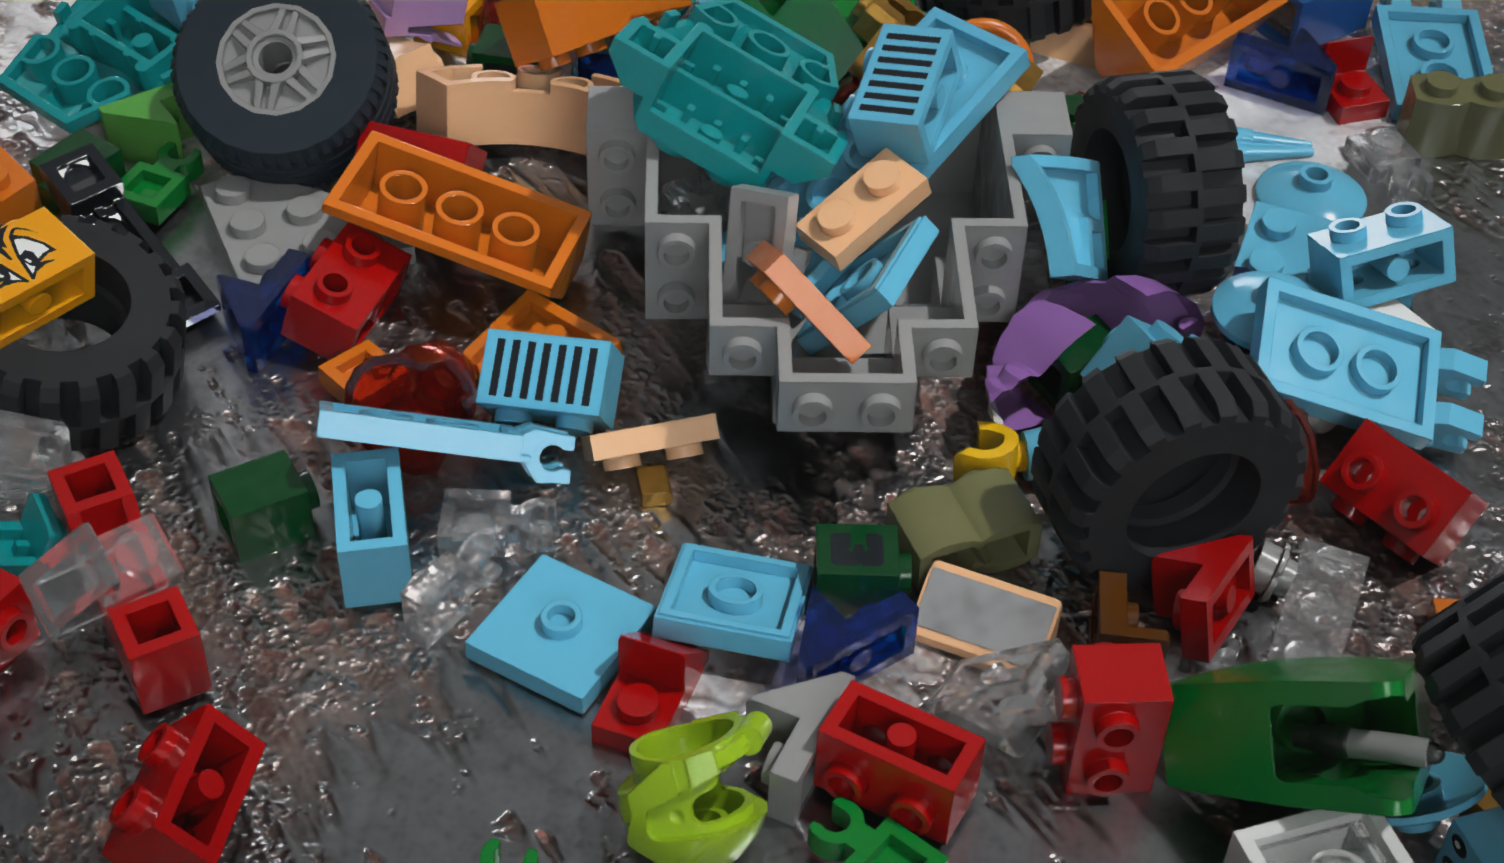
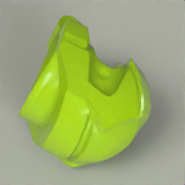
(675, 795)

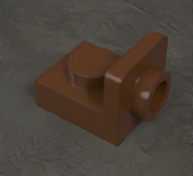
(1116, 619)

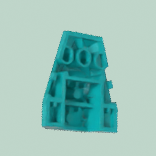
(90, 60)
(733, 93)

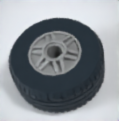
(283, 84)

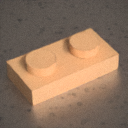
(863, 209)
(677, 437)

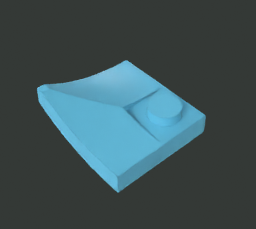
(1070, 213)

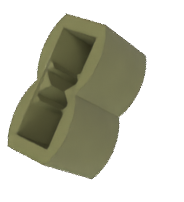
(1454, 115)
(972, 523)

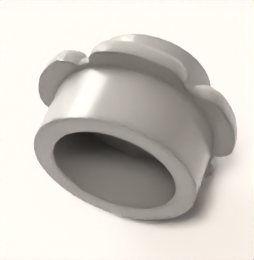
(1273, 570)

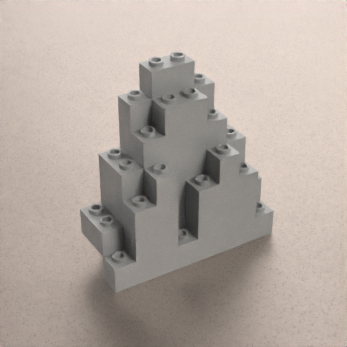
(931, 329)

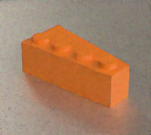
(551, 28)

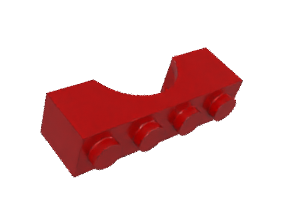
(151, 634)

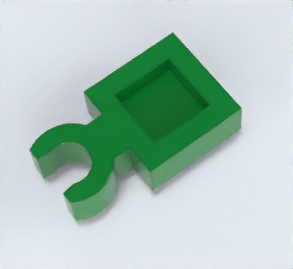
(161, 187)
(863, 844)

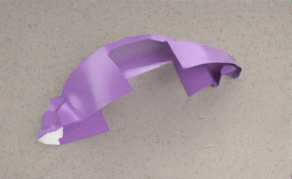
(1059, 318)

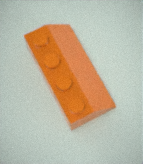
(1169, 33)
(462, 214)

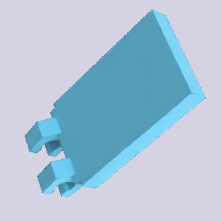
(1427, 40)
(1365, 364)
(448, 436)

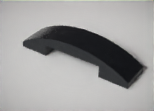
(91, 189)

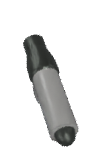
(1364, 744)

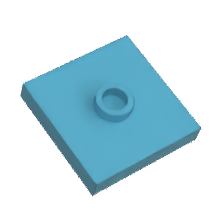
(875, 279)
(734, 602)
(559, 633)

